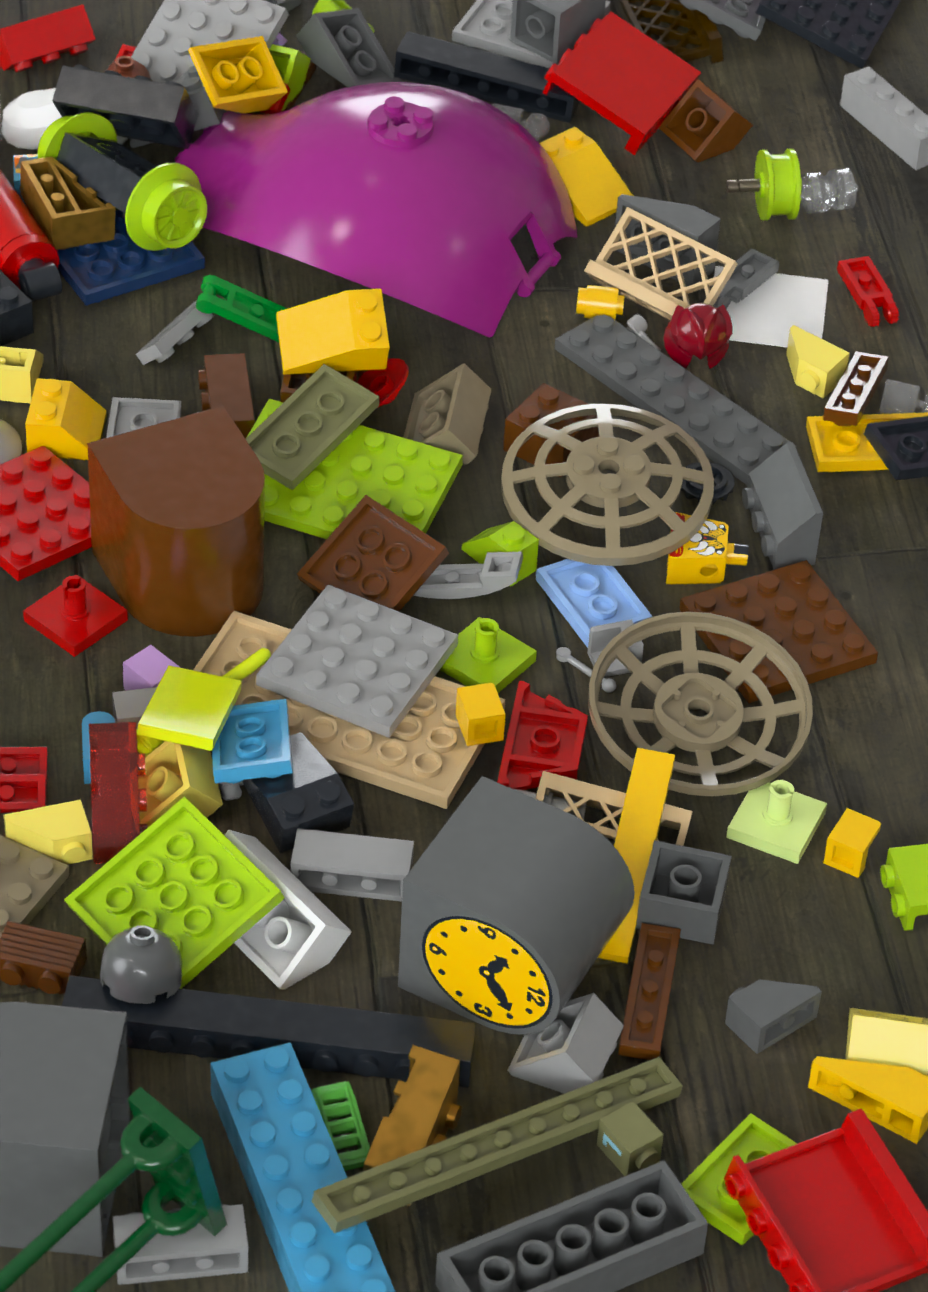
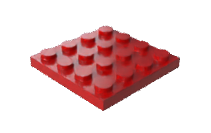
(41, 513)

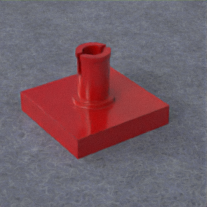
(75, 615)

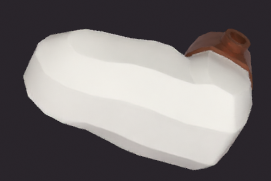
(34, 111)

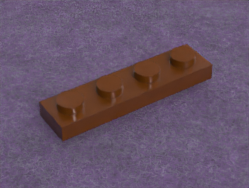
(855, 389)
(649, 992)

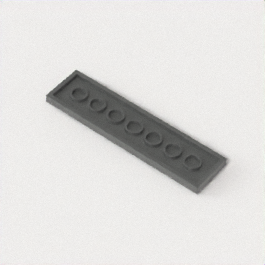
(669, 390)

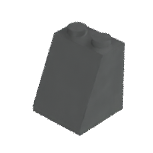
(552, 25)

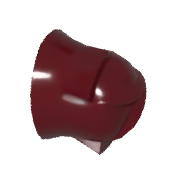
(698, 332)

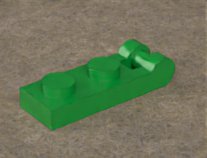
(239, 306)

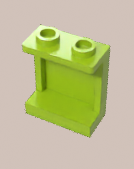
(908, 882)

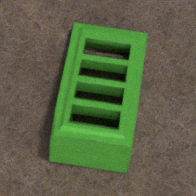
(339, 1101)

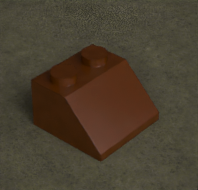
(705, 123)

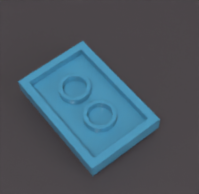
(253, 743)

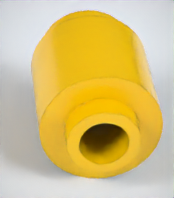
(599, 301)

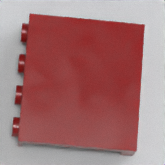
(623, 77)
(834, 1211)

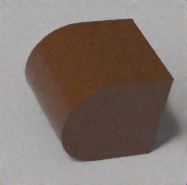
(180, 521)

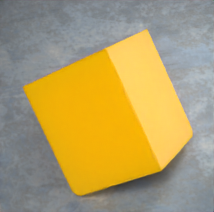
(480, 714)
(850, 841)

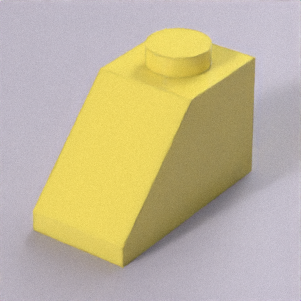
(815, 362)
(53, 830)

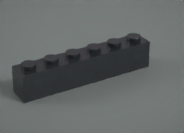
(481, 76)

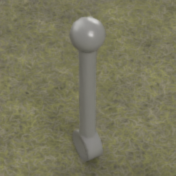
(563, 654)

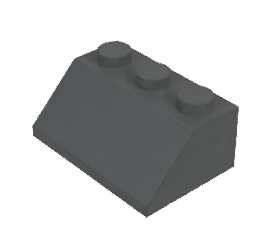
(784, 508)

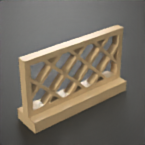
(640, 289)

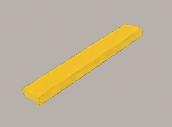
(637, 833)

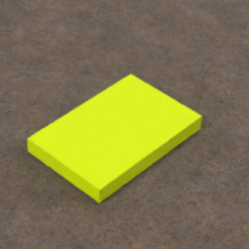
(189, 708)

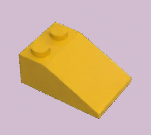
(239, 74)
(587, 175)
(337, 330)

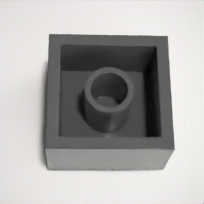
(684, 890)

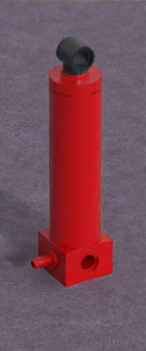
(25, 249)

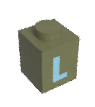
(630, 1139)

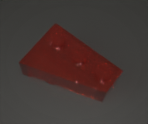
(115, 788)

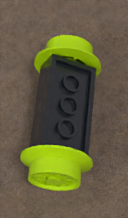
(159, 202)

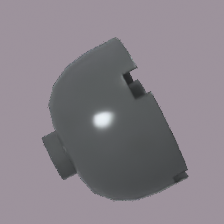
(141, 965)

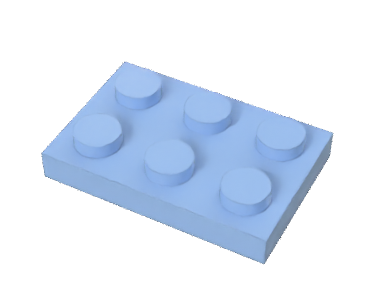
(590, 595)

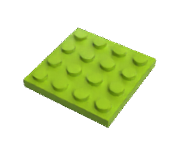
(182, 882)

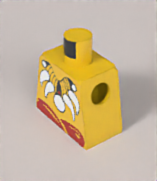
(705, 555)

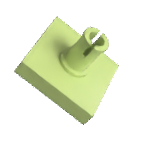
(777, 820)

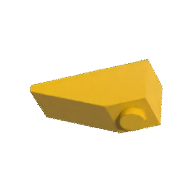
(886, 1093)

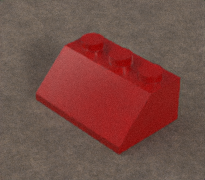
(45, 38)

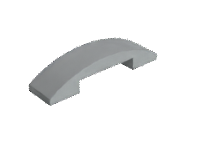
(472, 580)

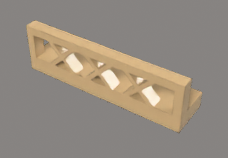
(608, 801)

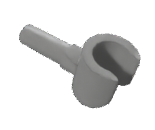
(638, 325)

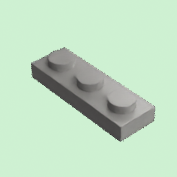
(176, 332)

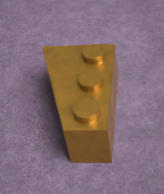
(423, 1110)

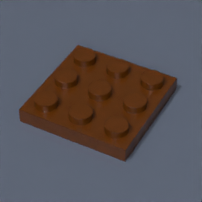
(374, 557)

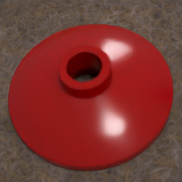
(386, 382)

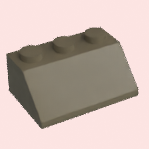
(450, 413)

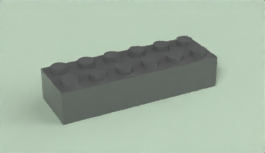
(585, 1242)

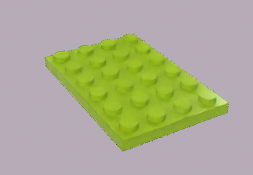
(386, 467)

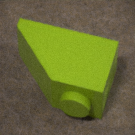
(505, 538)

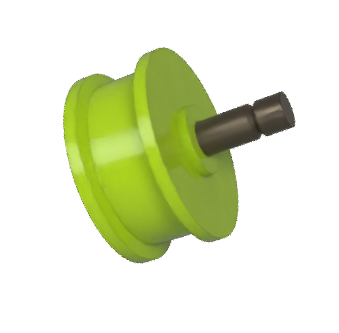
(775, 184)

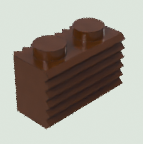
(40, 957)

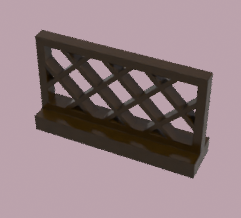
(701, 33)

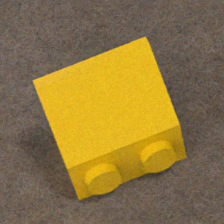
(63, 419)

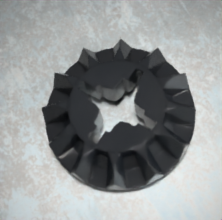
(722, 483)

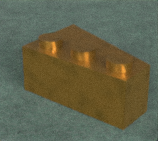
(64, 207)

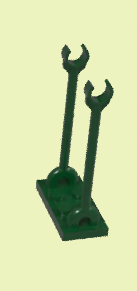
(181, 1173)

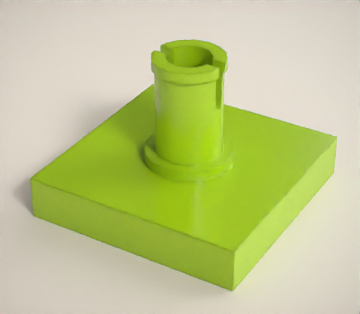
(488, 656)

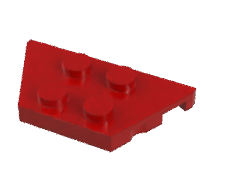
(540, 739)

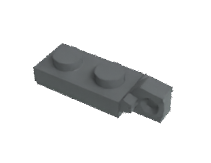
(749, 274)

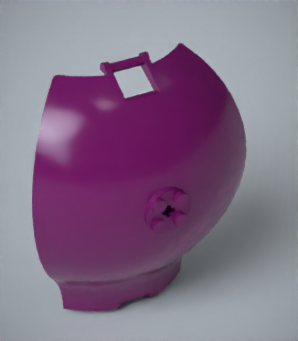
(391, 192)

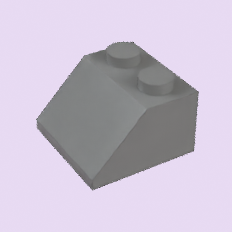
(571, 1049)

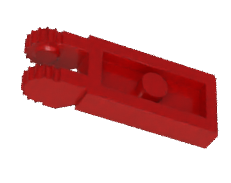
(868, 289)

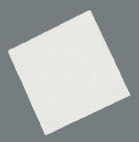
(777, 306)

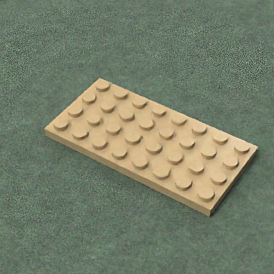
(421, 757)

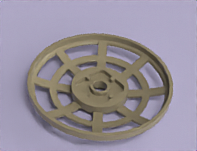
(610, 489)
(703, 692)

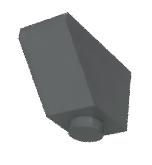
(770, 1011)

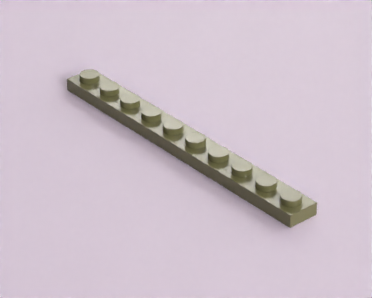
(491, 1145)

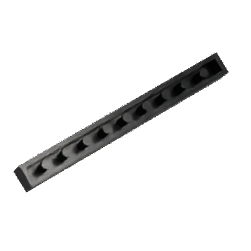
(320, 1034)

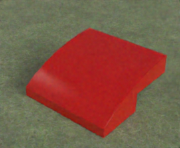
(23, 778)

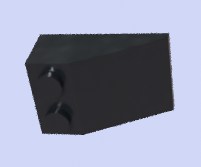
(304, 799)

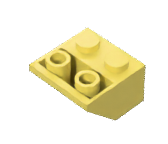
(19, 373)

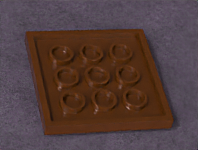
(795, 612)

